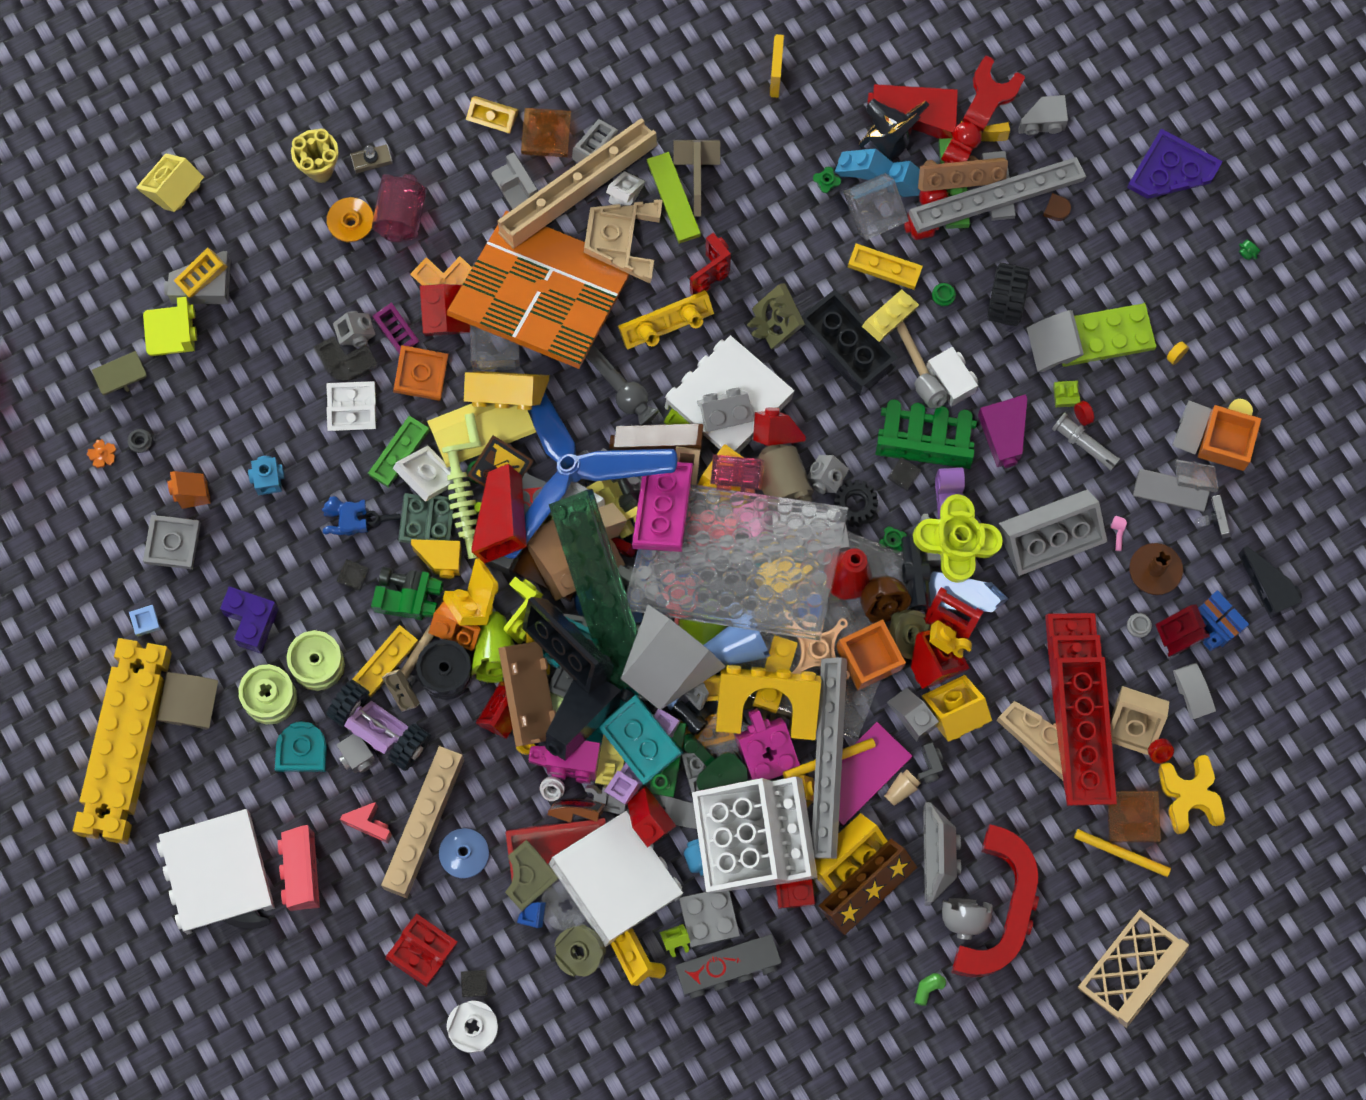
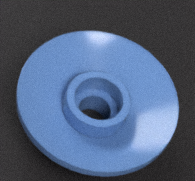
(467, 865)

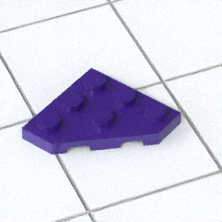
(1172, 167)

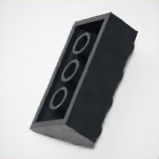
(566, 644)

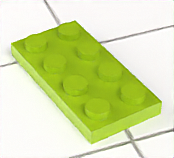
(1114, 333)

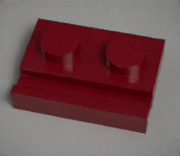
(1182, 630)

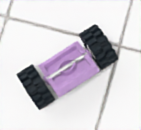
(377, 726)

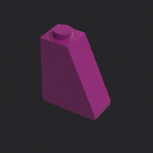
(1004, 429)

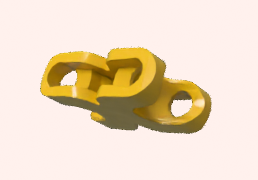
(1191, 794)

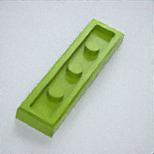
(673, 197)

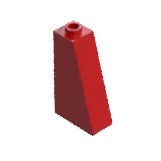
(935, 120)
(501, 516)

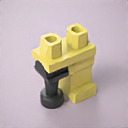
(624, 498)

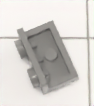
(725, 409)

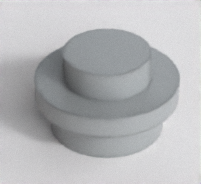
(1139, 625)

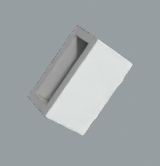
(953, 375)

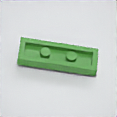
(402, 445)

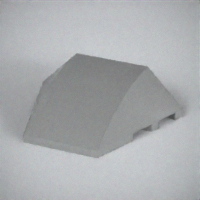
(666, 660)

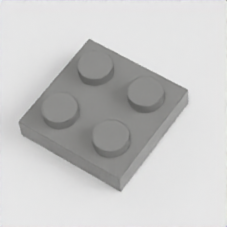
(171, 542)
(709, 918)

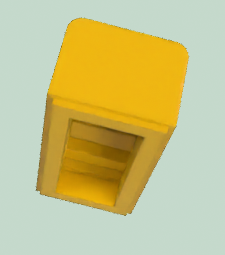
(201, 260)

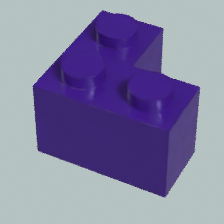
(255, 616)

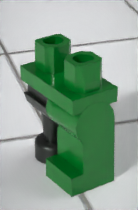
(411, 600)

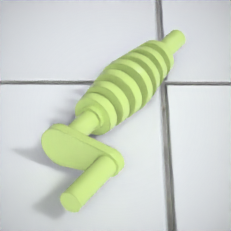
(459, 486)

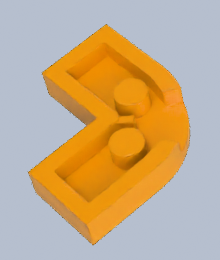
(428, 274)

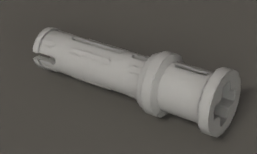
(1077, 435)

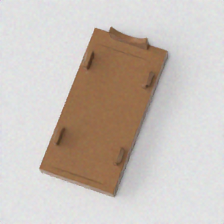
(527, 692)

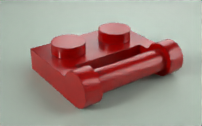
(959, 625)

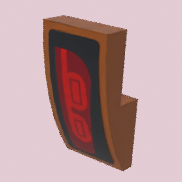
(569, 808)

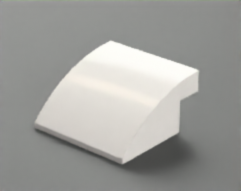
(754, 834)

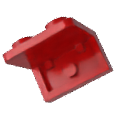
(718, 267)

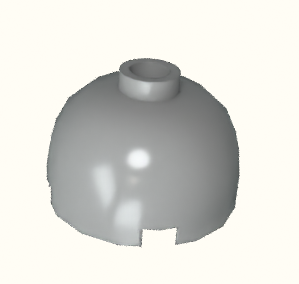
(966, 917)

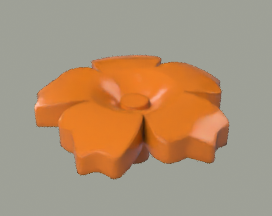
(102, 454)

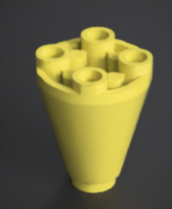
(315, 154)

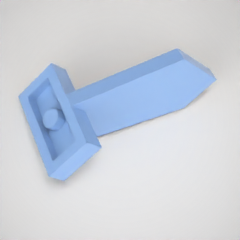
(972, 592)

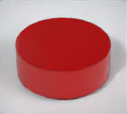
(1084, 413)
(1160, 750)

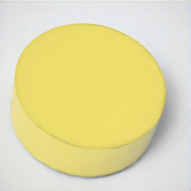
(1241, 406)

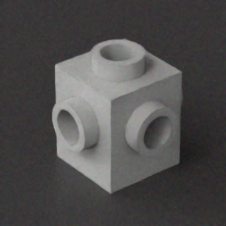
(354, 329)
(827, 474)

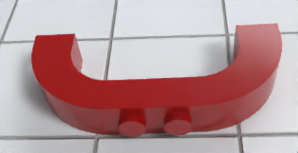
(1018, 855)

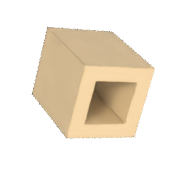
(612, 520)

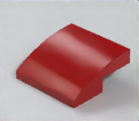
(421, 950)

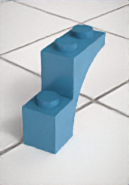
(872, 163)

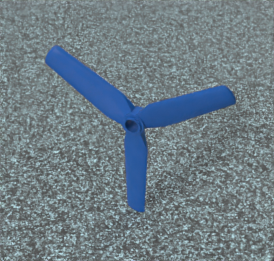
(590, 466)

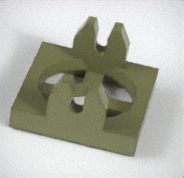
(777, 297)

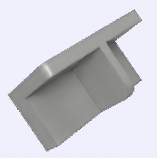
(514, 181)

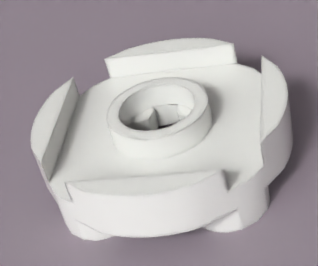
(467, 1013)

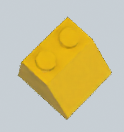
(957, 707)

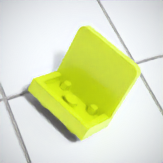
(170, 329)
(515, 624)

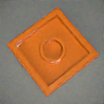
(420, 373)

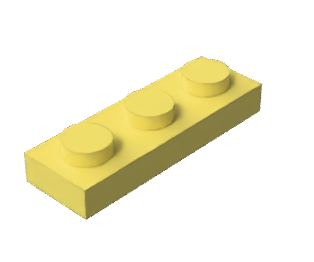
(890, 315)

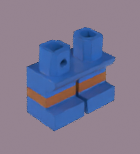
(1226, 628)

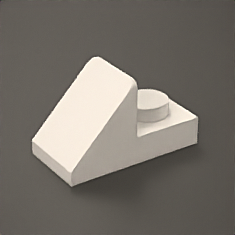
(625, 189)

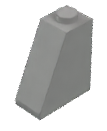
(214, 293)

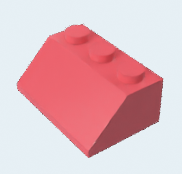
(299, 869)

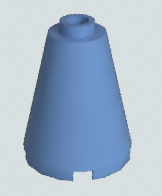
(738, 646)

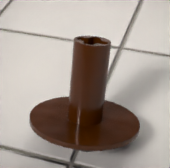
(1156, 569)

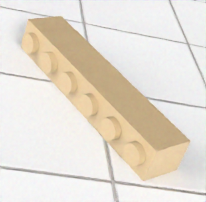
(423, 822)

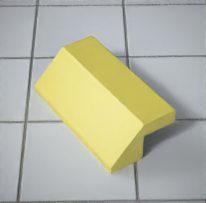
(504, 423)

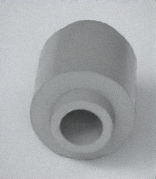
(931, 391)

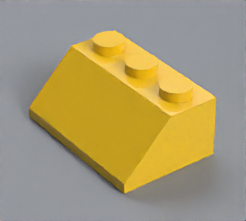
(504, 389)
(855, 846)

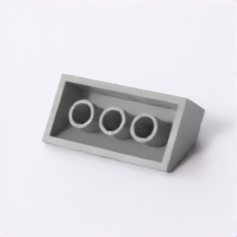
(1053, 532)

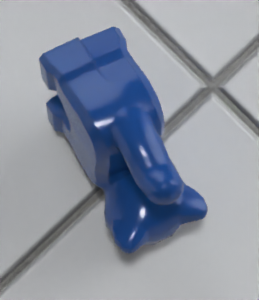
(348, 517)

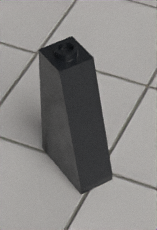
(579, 717)

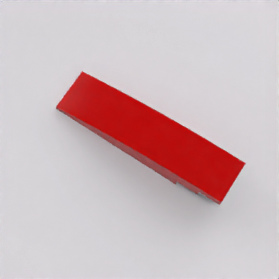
(1081, 709)

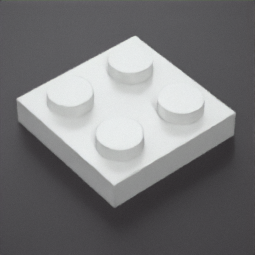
(424, 473)

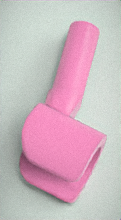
(1119, 524)

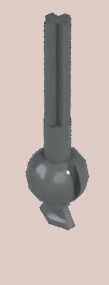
(630, 396)

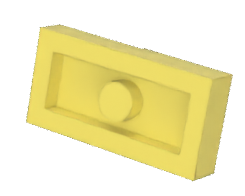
(609, 763)

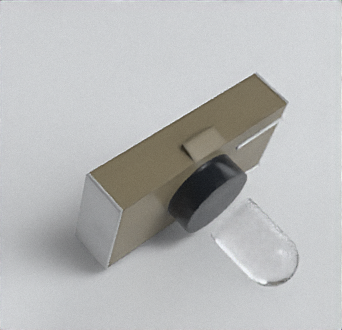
(371, 158)
(402, 689)

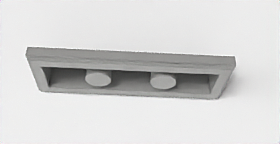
(1165, 489)

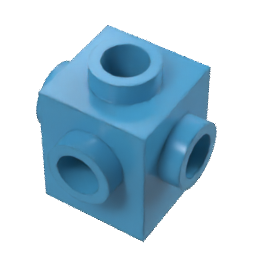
(266, 475)

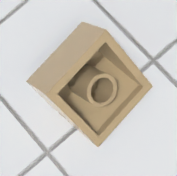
(1137, 719)

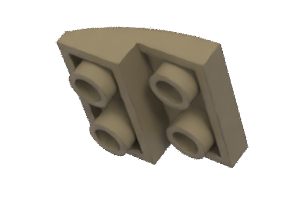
(187, 700)

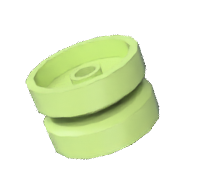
(317, 646)
(257, 684)

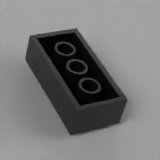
(846, 345)

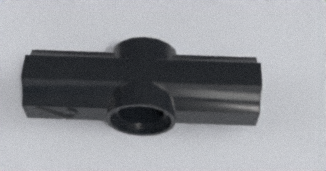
(915, 574)

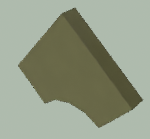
(530, 876)

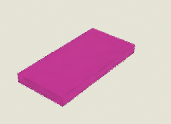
(663, 510)
(869, 771)

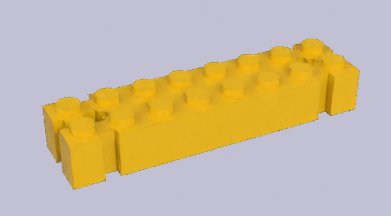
(122, 741)

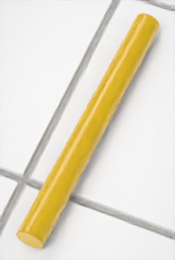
(847, 752)
(1122, 853)

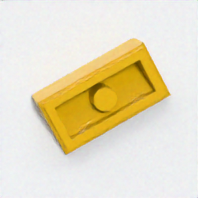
(491, 114)

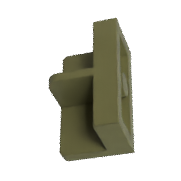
(119, 373)

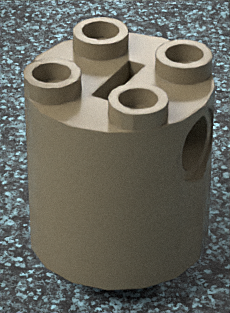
(784, 473)

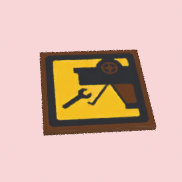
(498, 454)

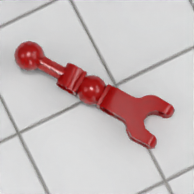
(969, 132)

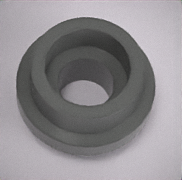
(137, 434)

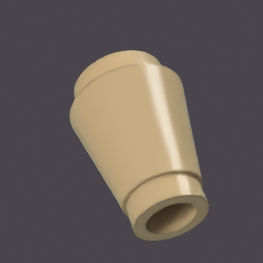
(902, 787)

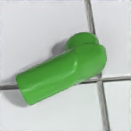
(927, 985)

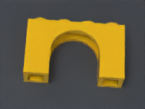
(739, 684)

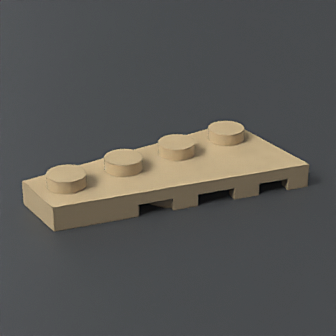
(1034, 734)

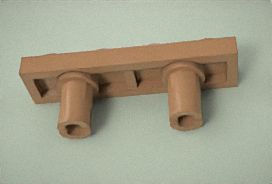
(961, 174)

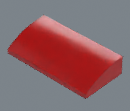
(551, 838)

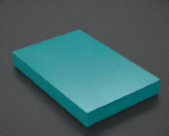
(640, 740)

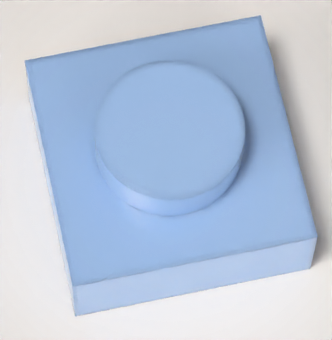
(144, 620)

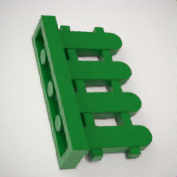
(924, 448)

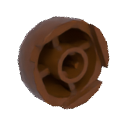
(883, 598)

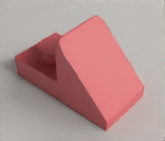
(361, 820)

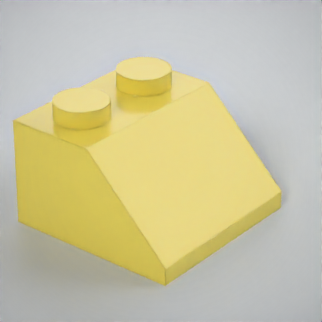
(171, 182)

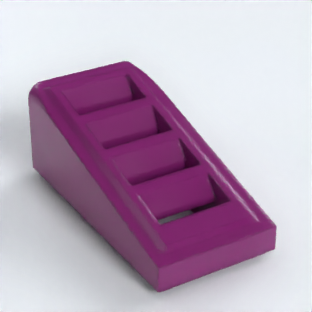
(390, 308)

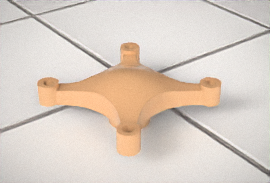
(814, 650)

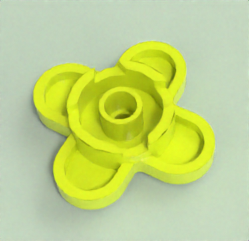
(957, 538)

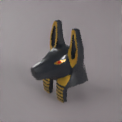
(891, 128)

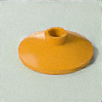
(347, 210)

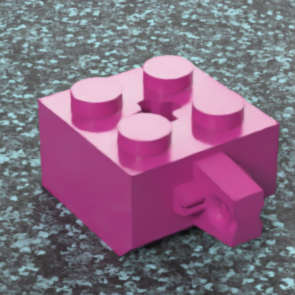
(757, 738)
(580, 765)

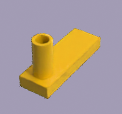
(634, 959)

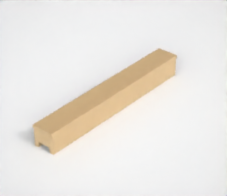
(576, 183)

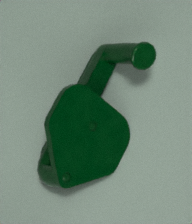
(719, 771)

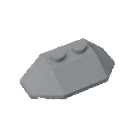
(939, 853)

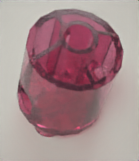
(399, 207)

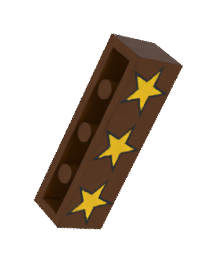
(867, 886)

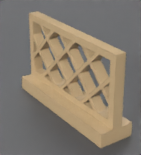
(1154, 976)

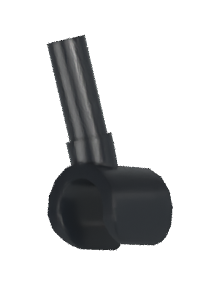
(381, 518)

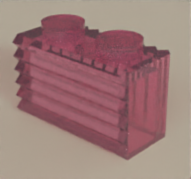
(737, 472)

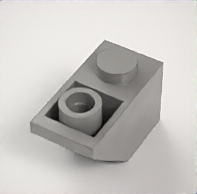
(1045, 116)

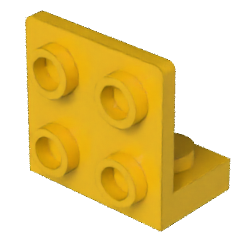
(475, 604)

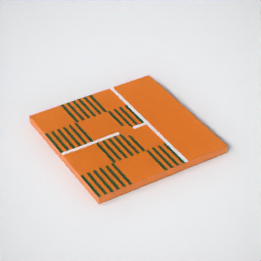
(540, 294)

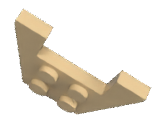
(611, 236)

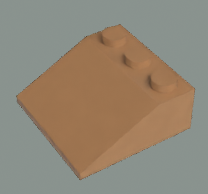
(551, 560)

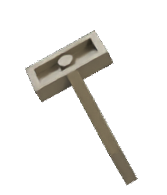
(697, 154)

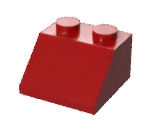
(434, 307)

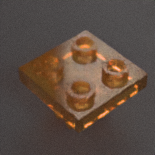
(546, 132)
(1134, 817)

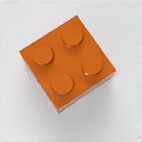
(1229, 438)
(870, 654)

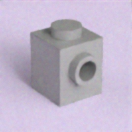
(355, 754)

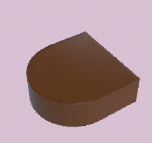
(1057, 208)

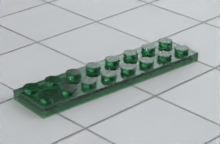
(596, 578)

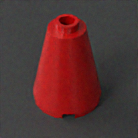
(851, 574)

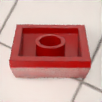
(496, 713)

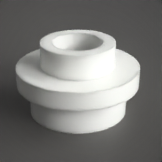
(549, 793)

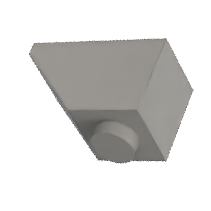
(913, 714)

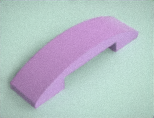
(625, 782)

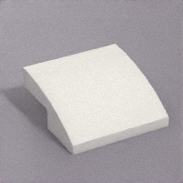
(351, 406)

